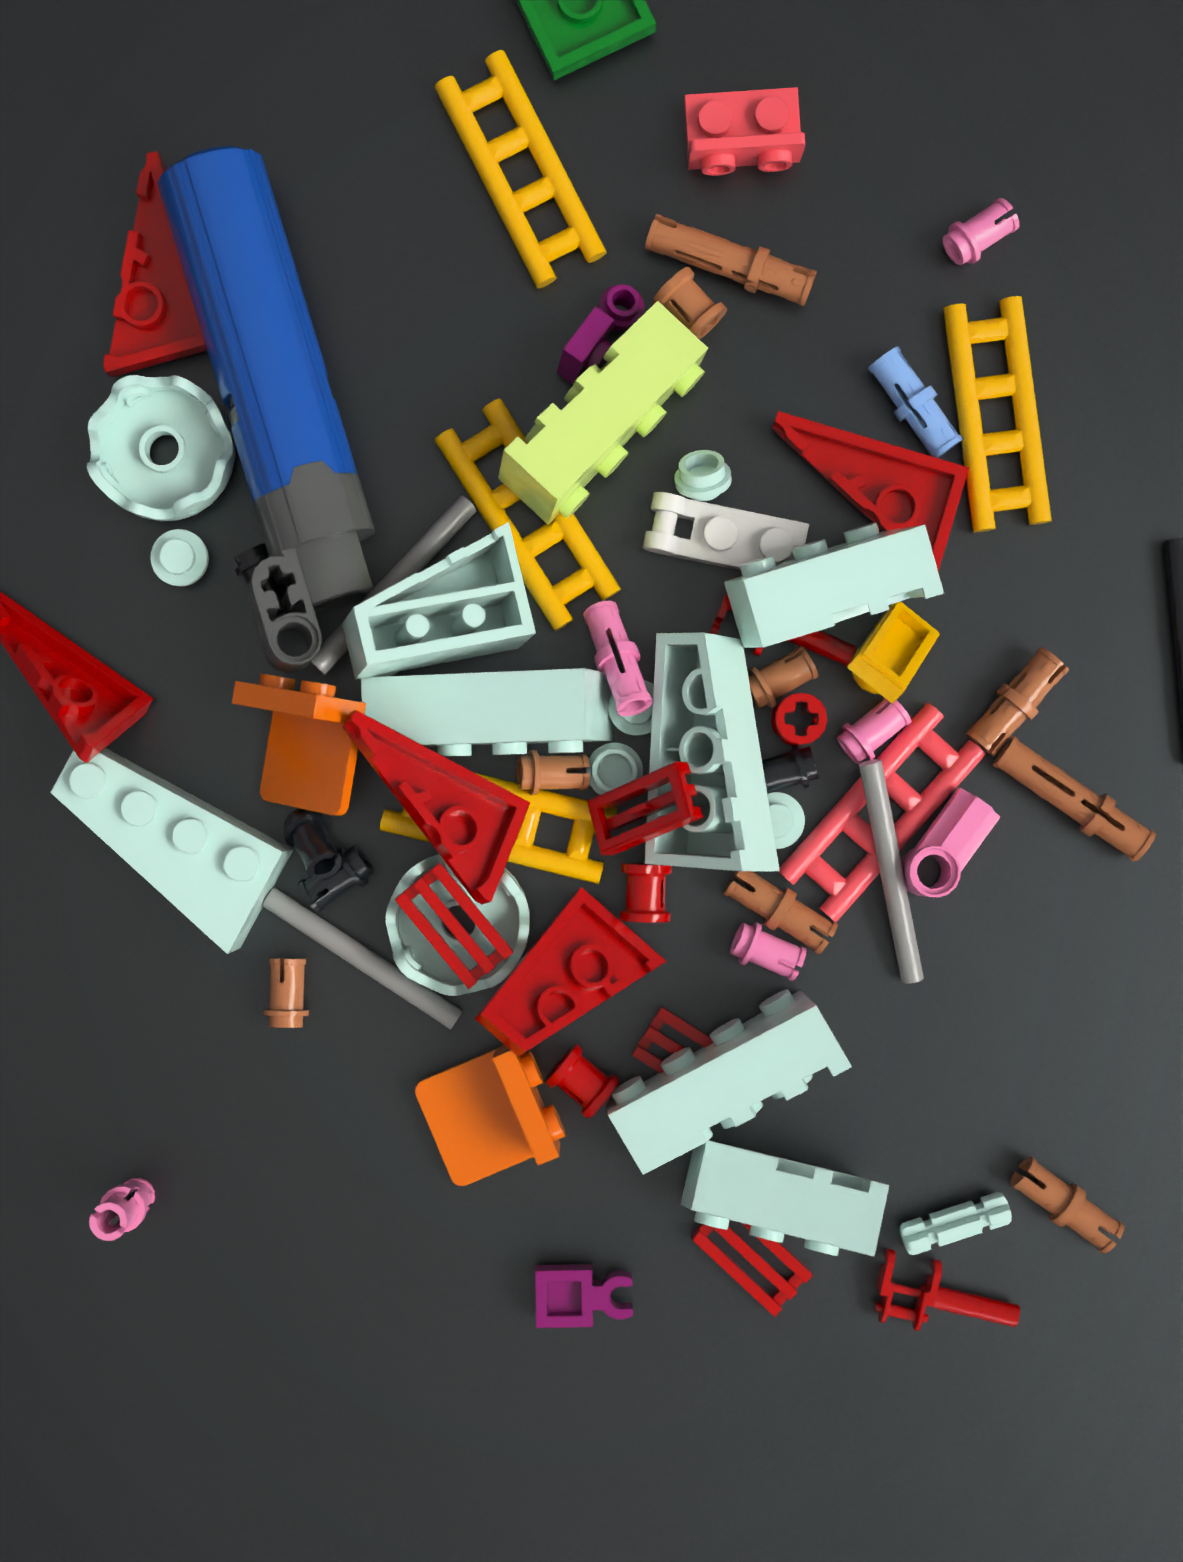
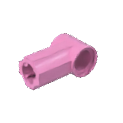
(951, 841)

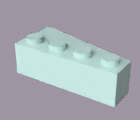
(494, 709)
(709, 720)
(181, 845)
(725, 1080)

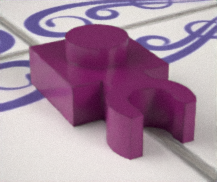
(569, 1295)

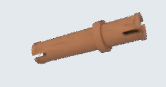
(722, 257)
(1093, 812)

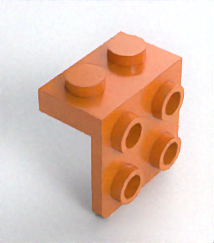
(307, 750)
(489, 1115)

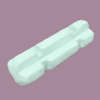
(955, 1223)

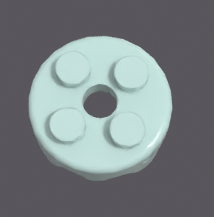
(133, 419)
(421, 961)

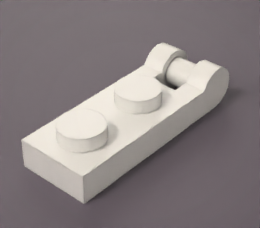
(720, 533)

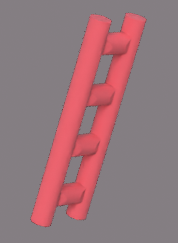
(917, 810)

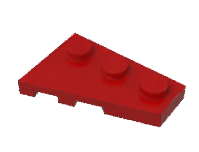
(566, 973)

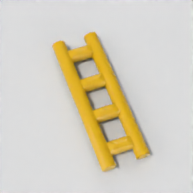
(529, 135)
(1017, 384)
(492, 508)
(570, 864)

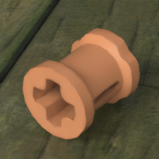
(690, 303)

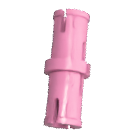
(626, 687)
(115, 1204)

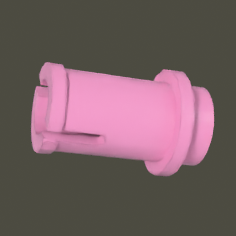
(968, 239)
(872, 730)
(767, 951)

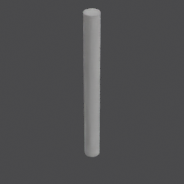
(413, 561)
(891, 870)
(361, 957)

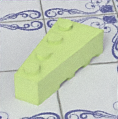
(603, 414)

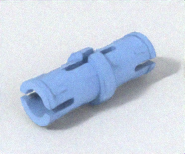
(915, 403)

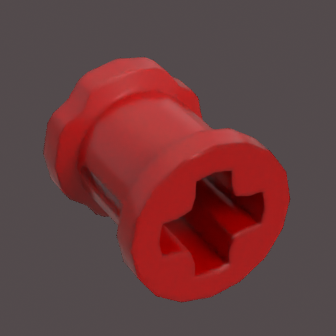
(809, 706)
(645, 893)
(582, 1081)

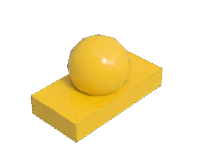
(892, 652)

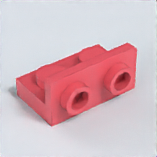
(743, 130)

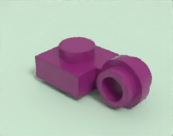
(590, 340)

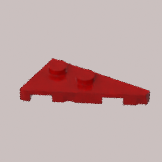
(155, 305)
(881, 479)
(77, 690)
(456, 809)

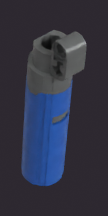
(273, 390)

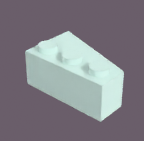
(831, 583)
(444, 614)

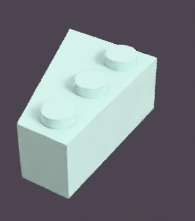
(784, 1198)

